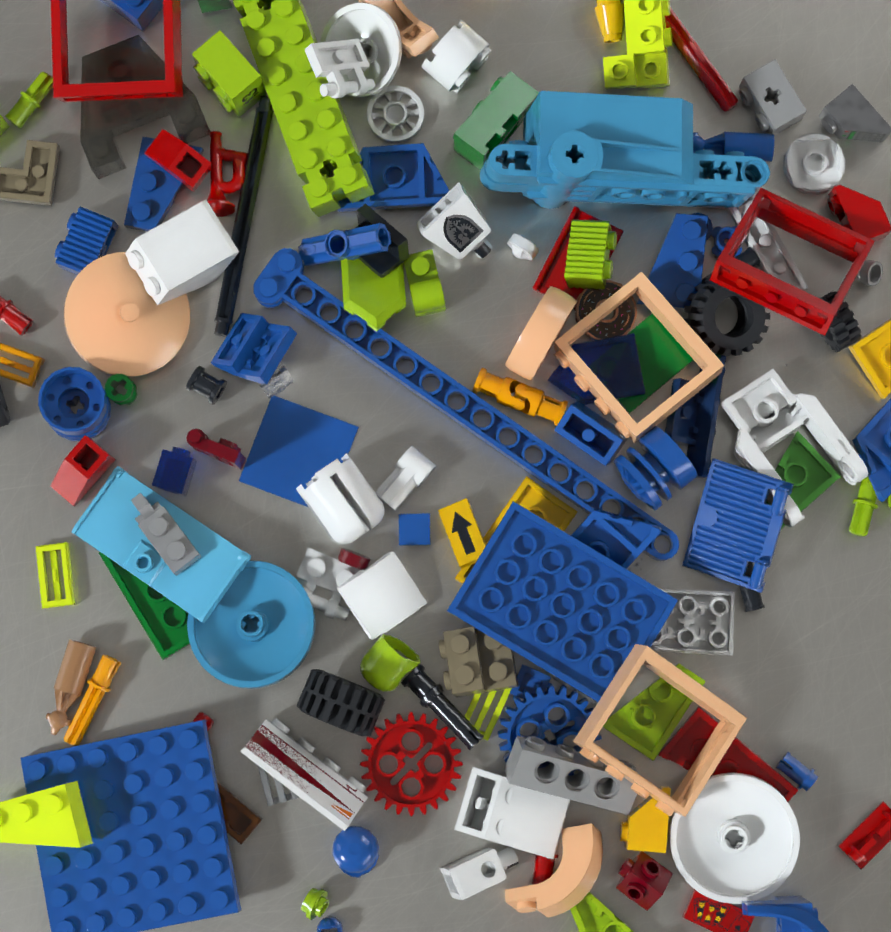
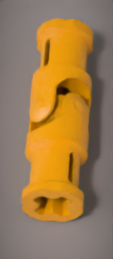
(537, 402)

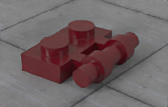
(222, 451)

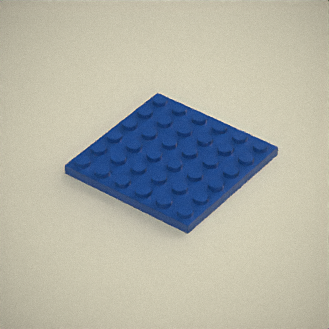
(153, 828)

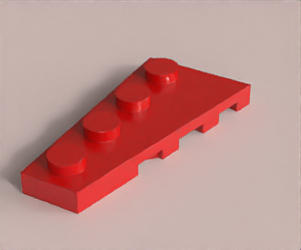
(739, 758)

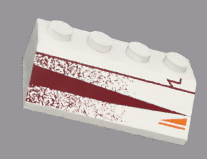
(306, 774)

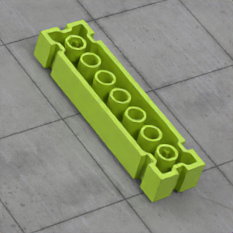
(310, 123)

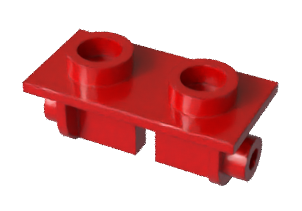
(869, 836)

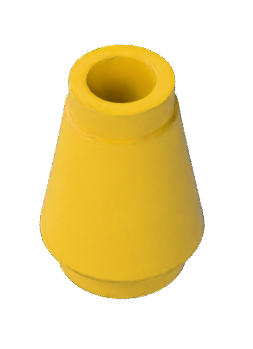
(610, 19)

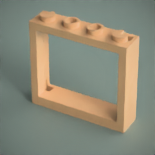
(677, 328)
(706, 761)

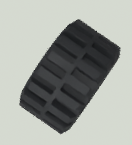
(702, 320)
(340, 702)

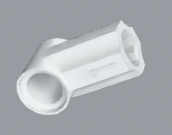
(410, 472)

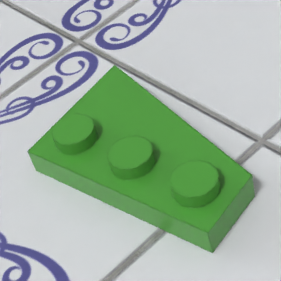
(807, 472)

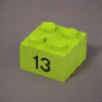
(229, 74)

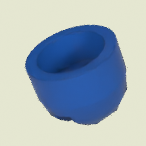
(329, 923)

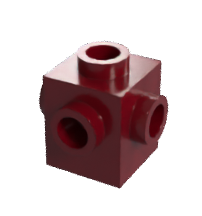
(643, 880)

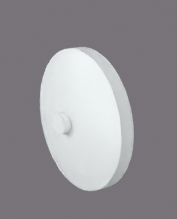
(736, 839)

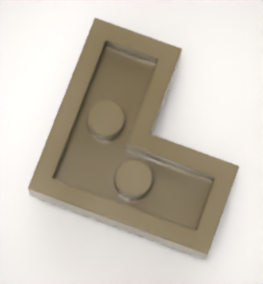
(36, 180)

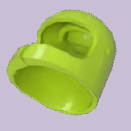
(384, 666)

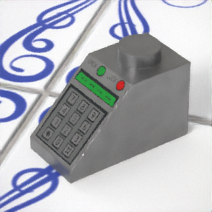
(854, 118)

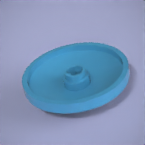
(256, 629)

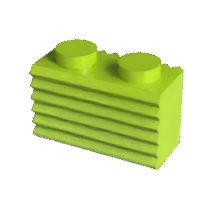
(589, 254)

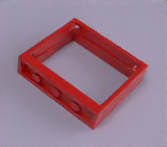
(167, 88)
(775, 293)

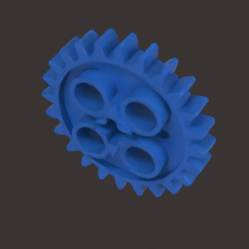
(536, 709)

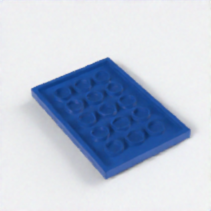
(559, 602)

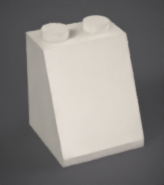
(182, 253)

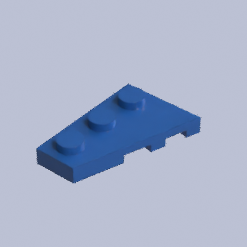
(151, 191)
(680, 259)

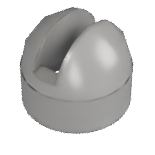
(870, 273)

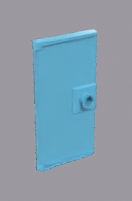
(112, 530)

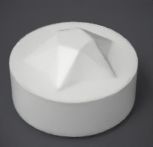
(522, 247)

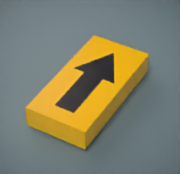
(463, 532)

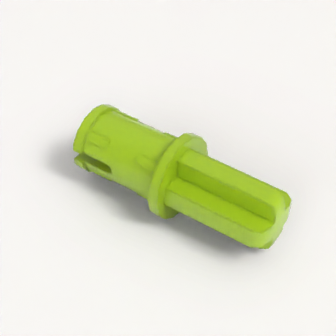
(30, 100)
(863, 508)

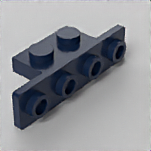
(695, 421)

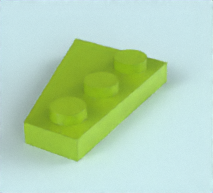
(651, 716)

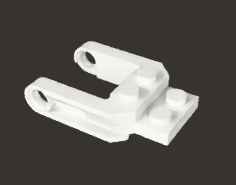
(770, 413)

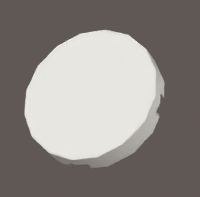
(814, 163)

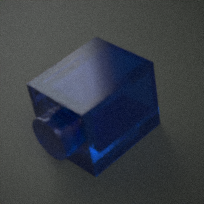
(175, 471)

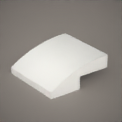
(382, 595)

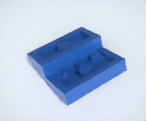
(254, 348)

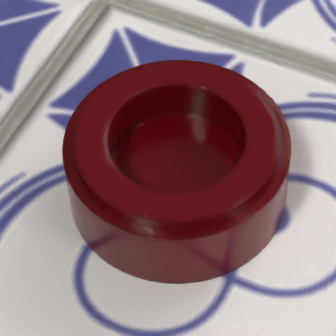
(353, 559)

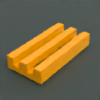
(34, 371)

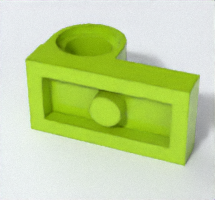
(424, 283)

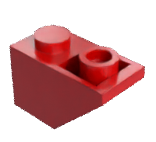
(179, 159)
(859, 212)
(81, 470)

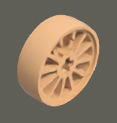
(540, 333)

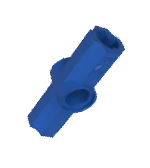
(357, 242)

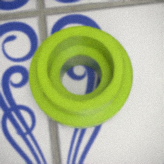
(315, 903)

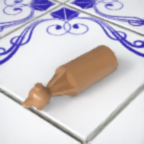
(70, 681)

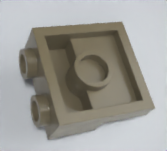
(476, 663)

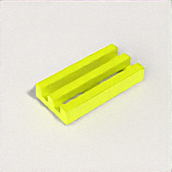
(67, 573)
(484, 710)

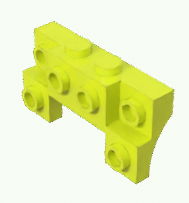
(646, 48)

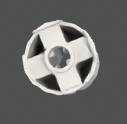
(342, 501)

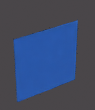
(293, 447)

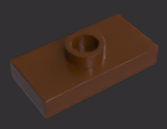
(238, 817)

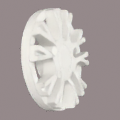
(395, 114)

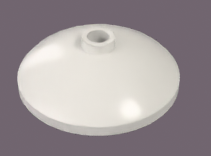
(373, 29)

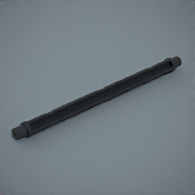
(244, 215)

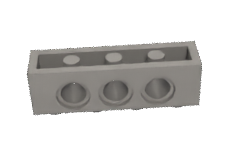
(554, 779)

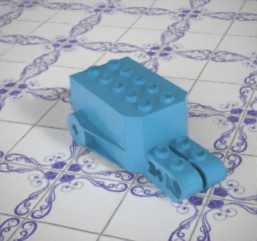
(618, 153)

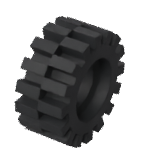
(844, 327)

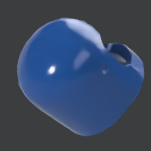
(356, 851)

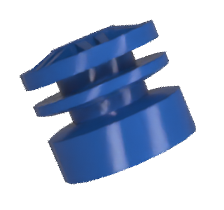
(66, 389)
(660, 464)

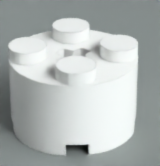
(456, 56)

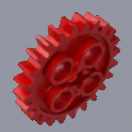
(390, 743)

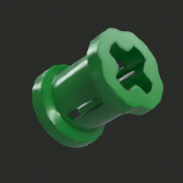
(120, 379)

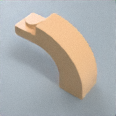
(414, 34)
(572, 879)

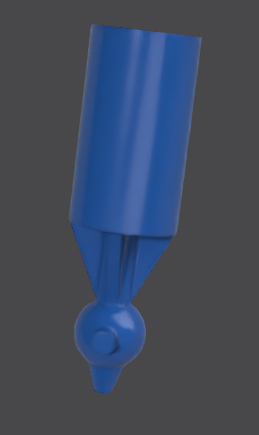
(751, 144)

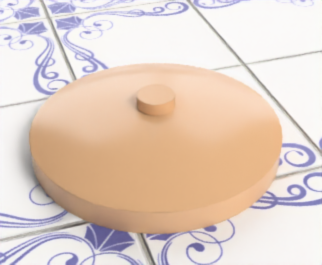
(119, 323)

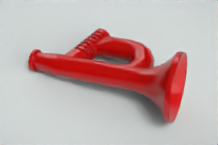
(218, 186)

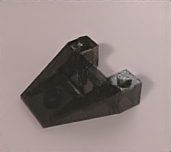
(104, 120)

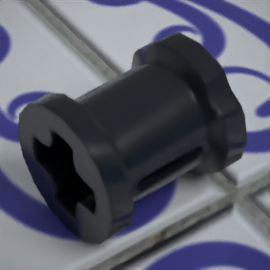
(206, 385)

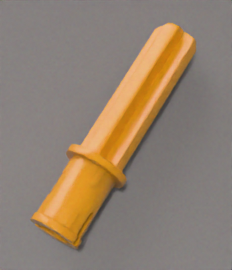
(98, 686)

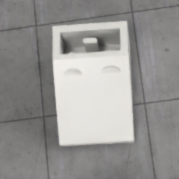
(511, 814)

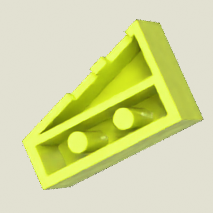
(46, 818)

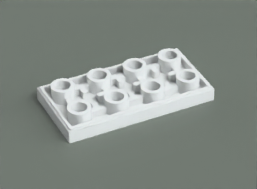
(698, 623)

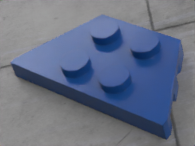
(400, 178)
(874, 448)
(616, 535)

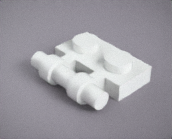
(336, 59)
(329, 574)

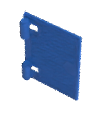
(737, 524)

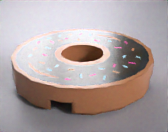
(623, 316)

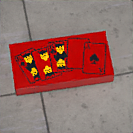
(716, 915)

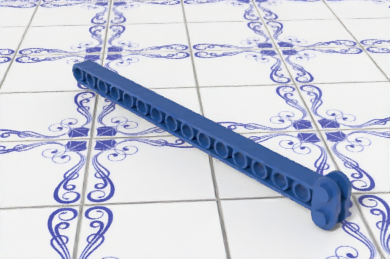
(285, 278)

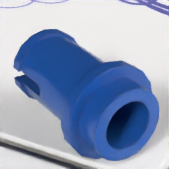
(797, 772)

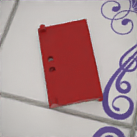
(554, 267)

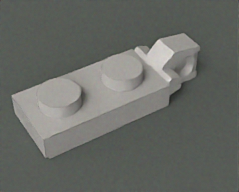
(165, 535)

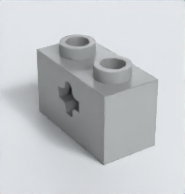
(771, 83)

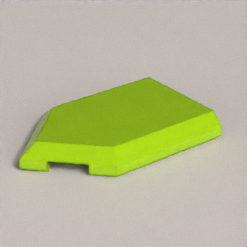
(371, 296)

